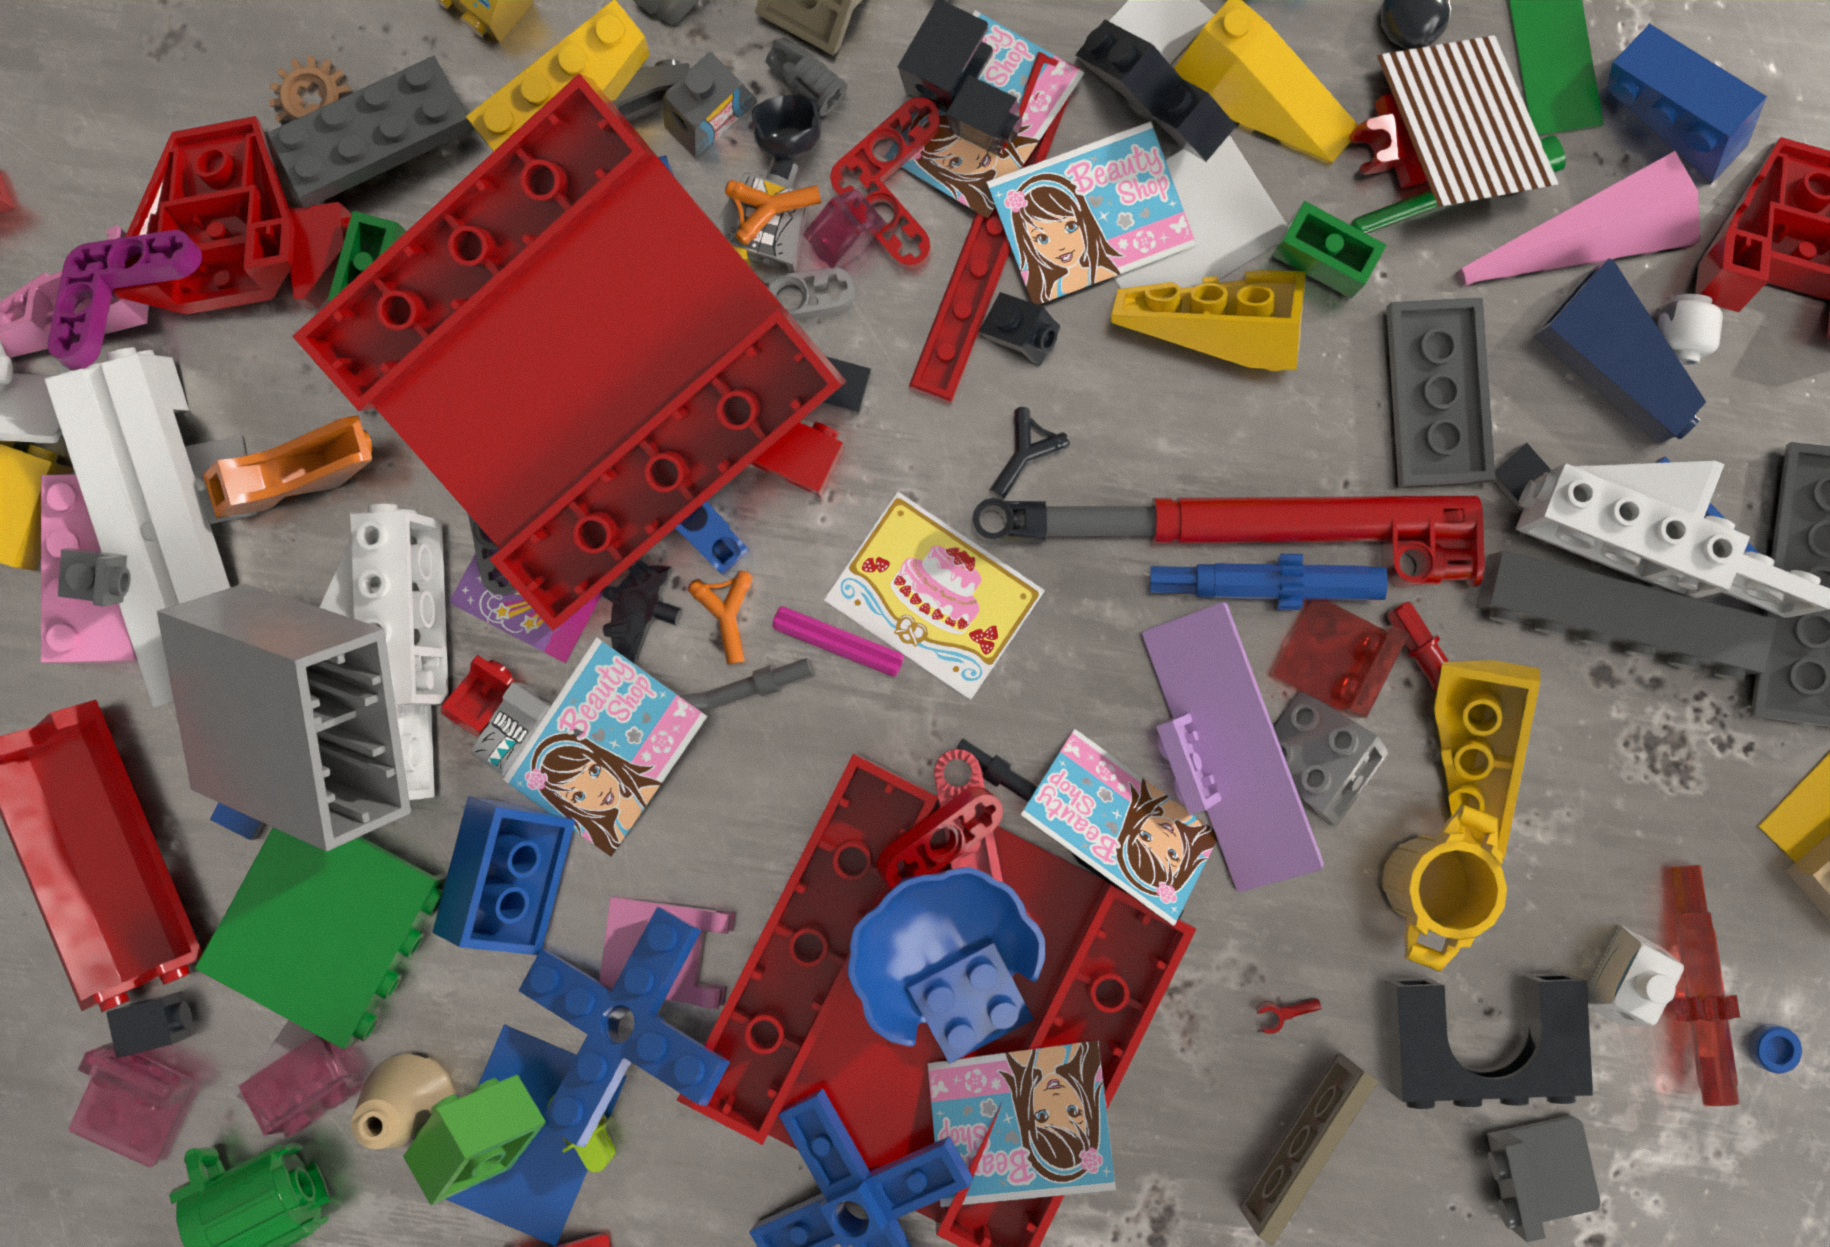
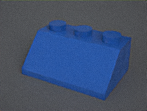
(503, 877)

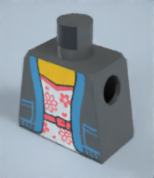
(708, 103)

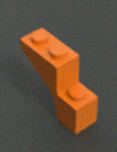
(300, 466)

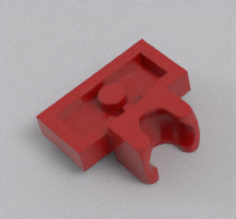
(1390, 144)

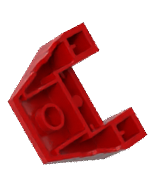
(1774, 231)

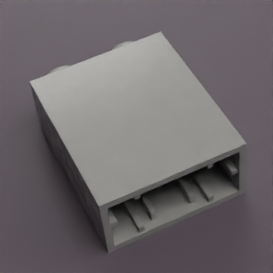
(286, 713)

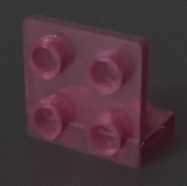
(129, 1104)

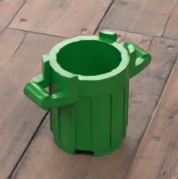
(254, 1204)

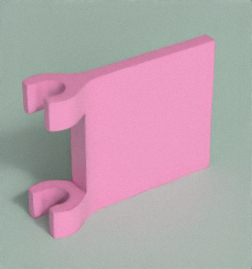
(627, 923)

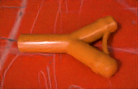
(766, 205)
(725, 611)

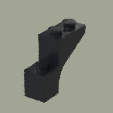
(1154, 86)

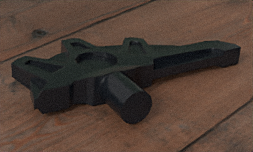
(636, 606)

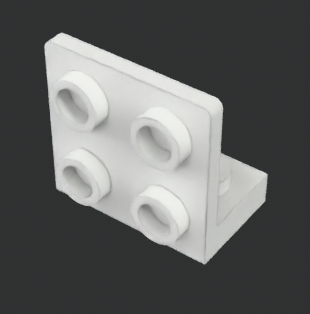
(25, 406)

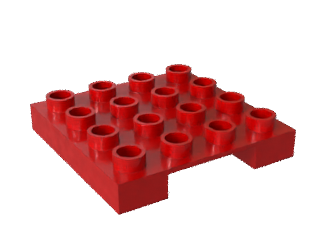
(571, 351)
(805, 1029)

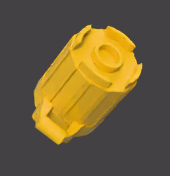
(1447, 886)

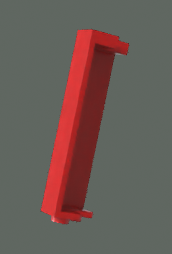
(92, 858)

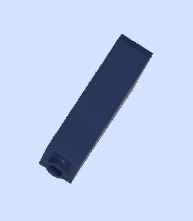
(1622, 354)

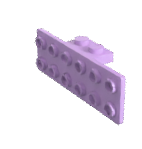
(1228, 749)

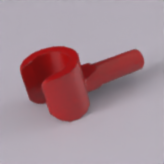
(1285, 1013)

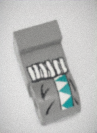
(510, 727)

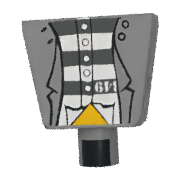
(781, 238)

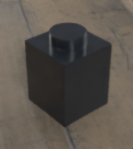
(984, 115)
(149, 1024)

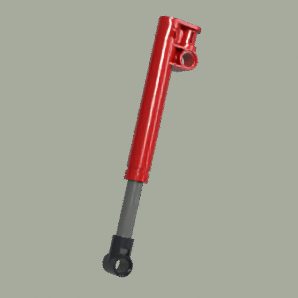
(1426, 527)

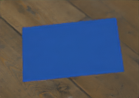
(544, 1180)

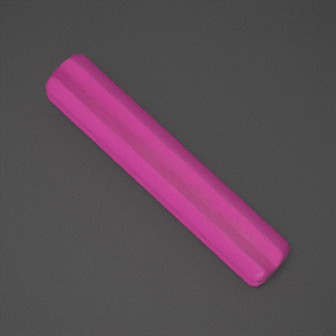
(837, 641)

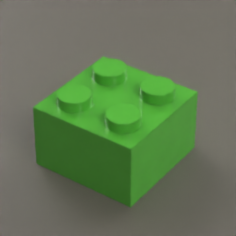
(473, 1137)

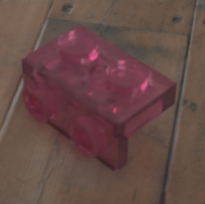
(297, 1087)

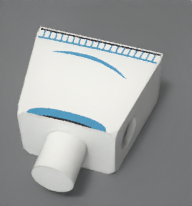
(1633, 980)

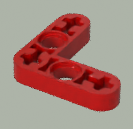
(876, 172)
(915, 844)

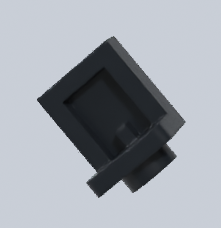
(1021, 327)

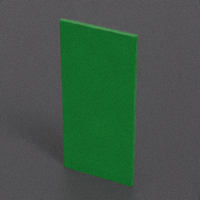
(1556, 65)

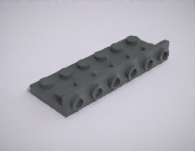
(1799, 657)

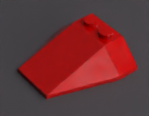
(230, 202)

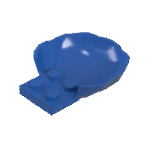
(946, 957)

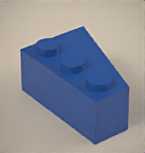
(1686, 100)

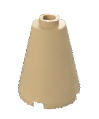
(398, 1101)

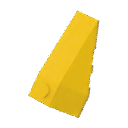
(1265, 83)

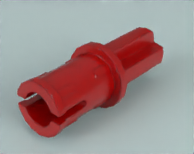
(1420, 642)

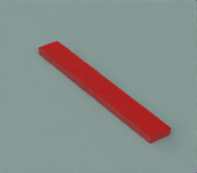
(973, 281)

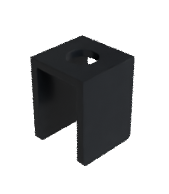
(944, 54)

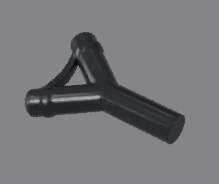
(1025, 451)

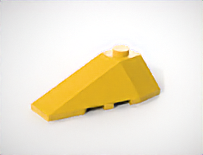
(1239, 321)
(1484, 735)

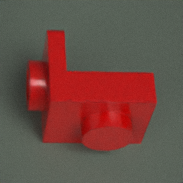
(478, 695)

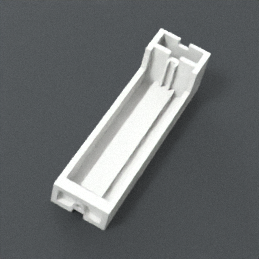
(140, 491)

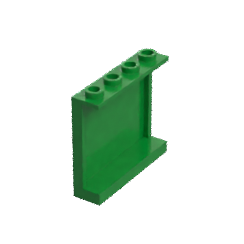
(322, 932)

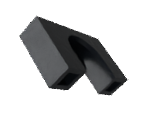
(1549, 1063)

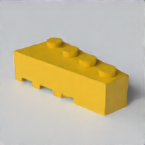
(602, 48)

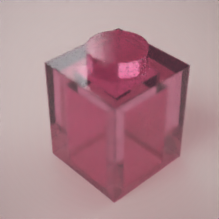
(844, 228)

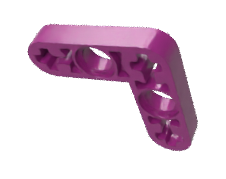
(94, 272)

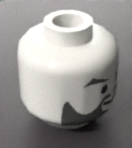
(1691, 327)

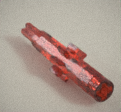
(1704, 1001)

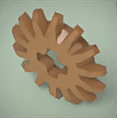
(306, 79)

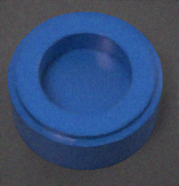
(1775, 1048)

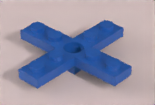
(598, 1011)
(844, 1176)

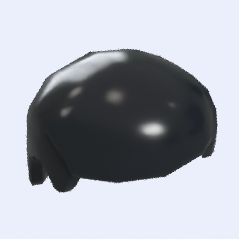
(1415, 21)
(786, 126)

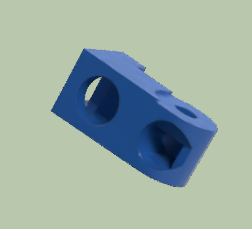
(713, 538)

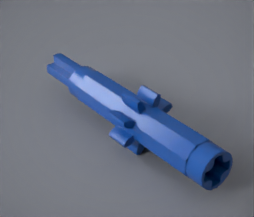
(1285, 581)

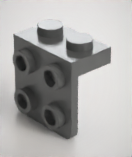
(1542, 1174)

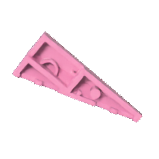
(1632, 217)
(30, 310)

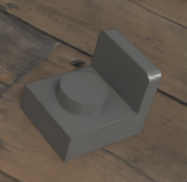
(93, 576)

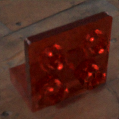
(1339, 657)

